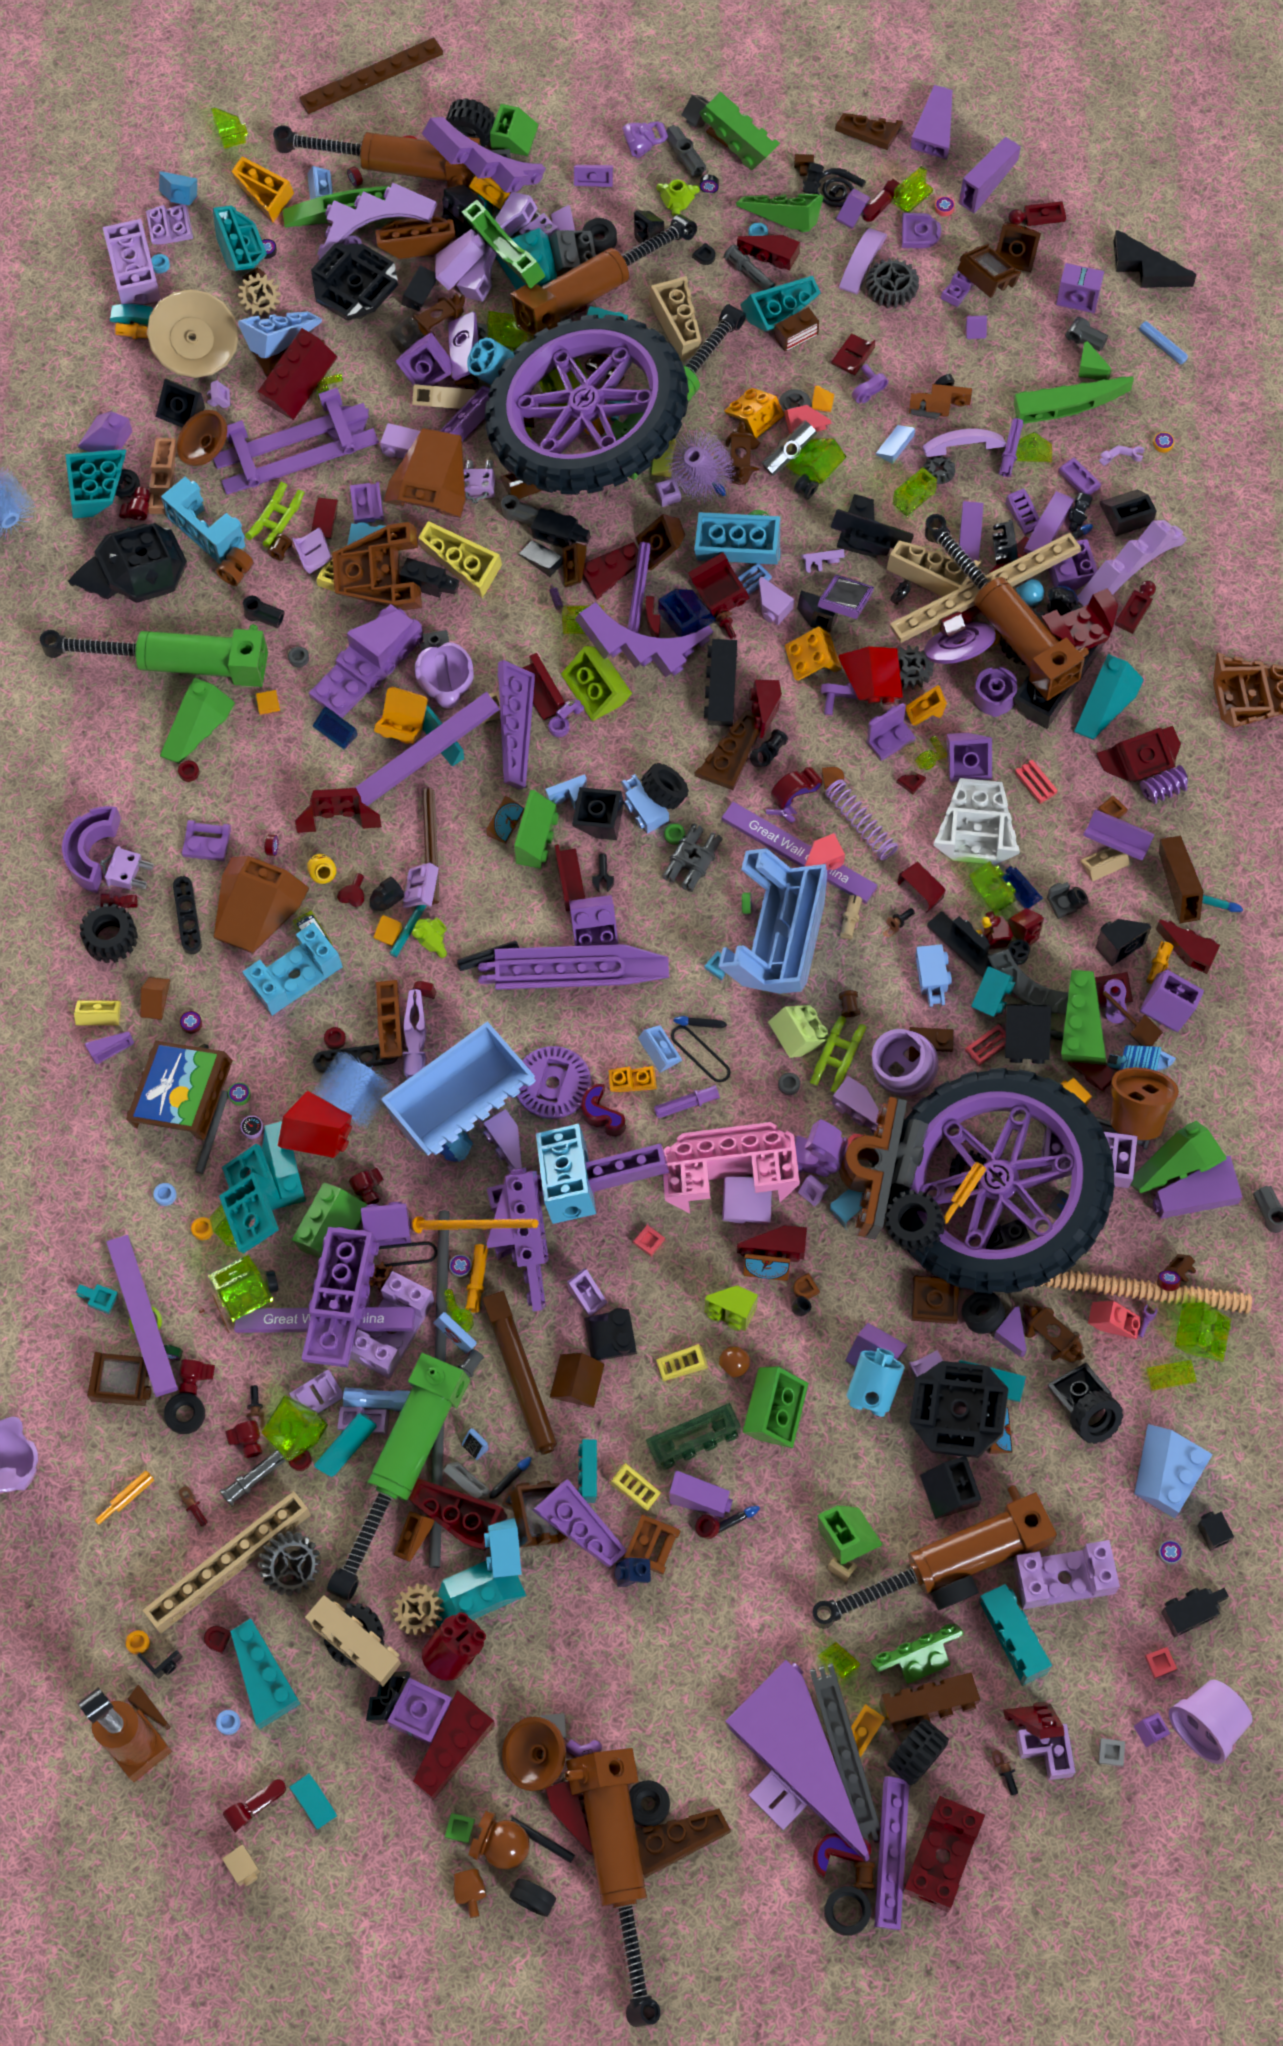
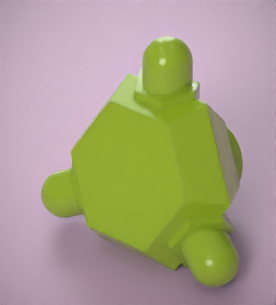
(677, 195)
(431, 935)

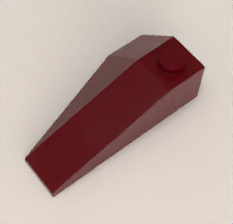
(457, 1512)

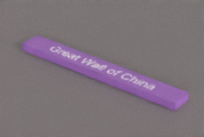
(794, 850)
(298, 1319)

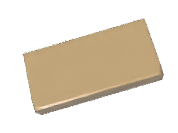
(1104, 863)

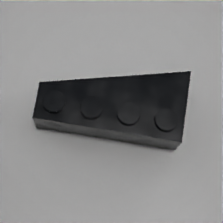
(722, 682)

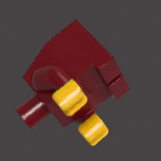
(996, 930)

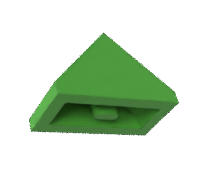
(1093, 365)

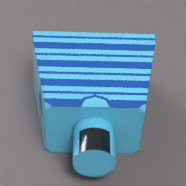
(1136, 1056)

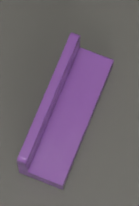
(1119, 835)

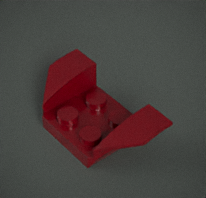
(1088, 624)
(1142, 755)
(336, 802)

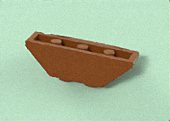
(415, 237)

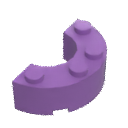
(80, 837)
(822, 1150)

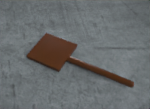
(1145, 1030)

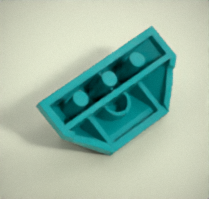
(237, 239)
(477, 1592)

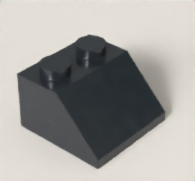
(598, 812)
(1121, 939)

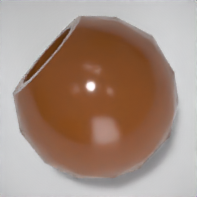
(734, 1361)

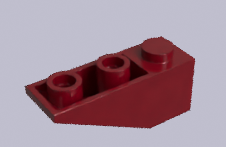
(771, 248)
(766, 702)
(1190, 947)
(781, 1242)
(569, 1812)

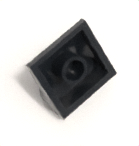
(610, 1334)
(1074, 1385)

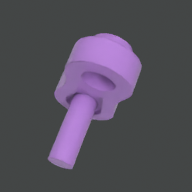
(875, 384)
(832, 691)
(1111, 1011)

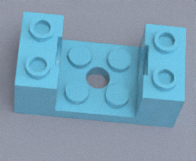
(182, 506)
(312, 957)
(566, 1188)

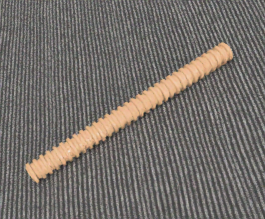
(1151, 1291)

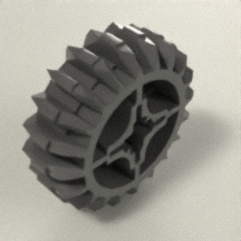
(881, 287)
(273, 1573)

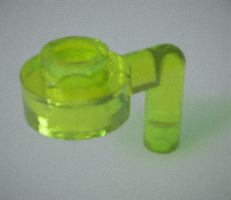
(328, 380)
(928, 758)
(459, 1315)

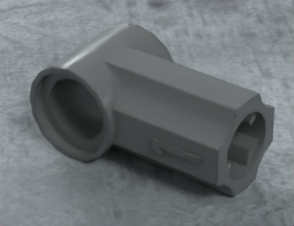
(1082, 331)
(520, 512)
(1269, 1207)

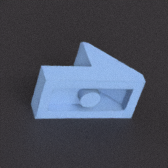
(567, 789)

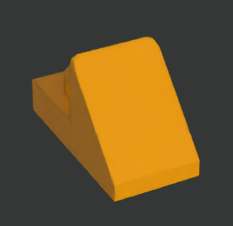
(925, 706)

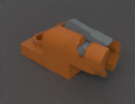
(939, 401)

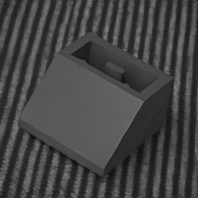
(571, 249)

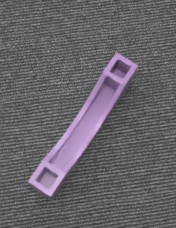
(513, 216)

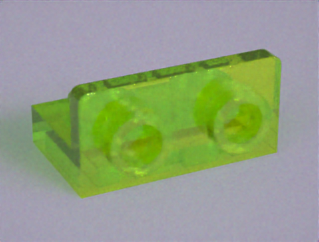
(912, 191)

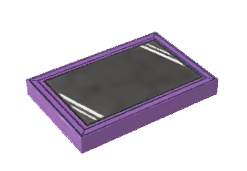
(846, 596)

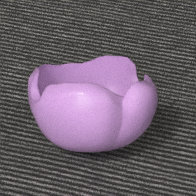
(444, 673)

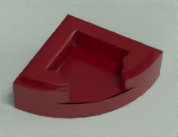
(911, 782)

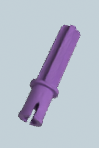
(1009, 455)
(687, 1101)

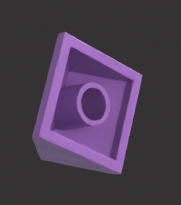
(872, 1338)

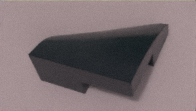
(92, 579)
(387, 1697)

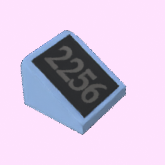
(475, 1444)

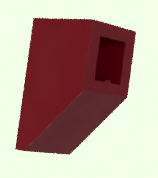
(1026, 925)

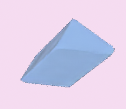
(319, 182)
(896, 443)
(659, 1048)

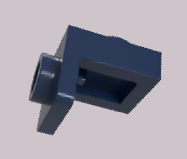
(632, 1571)

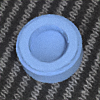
(164, 1194)
(228, 1722)

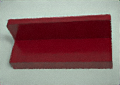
(546, 695)
(569, 875)

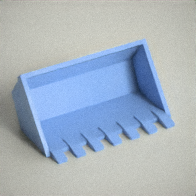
(457, 1090)

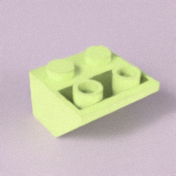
(799, 1030)

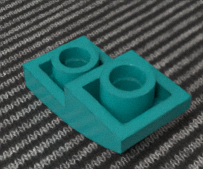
(130, 312)
(313, 1801)

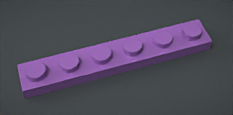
(892, 1853)

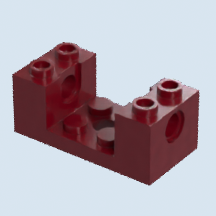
(952, 1829)

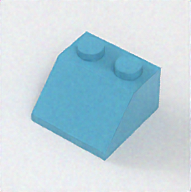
(504, 1549)

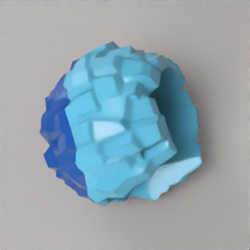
(458, 1149)

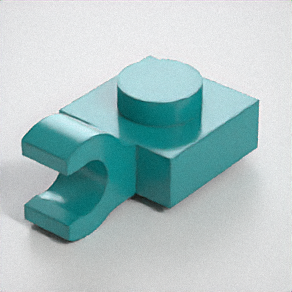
(99, 1298)

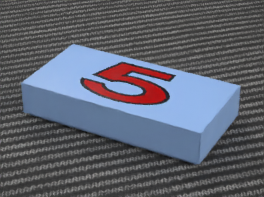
(455, 1332)

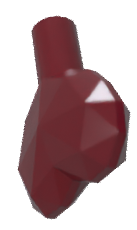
(352, 893)

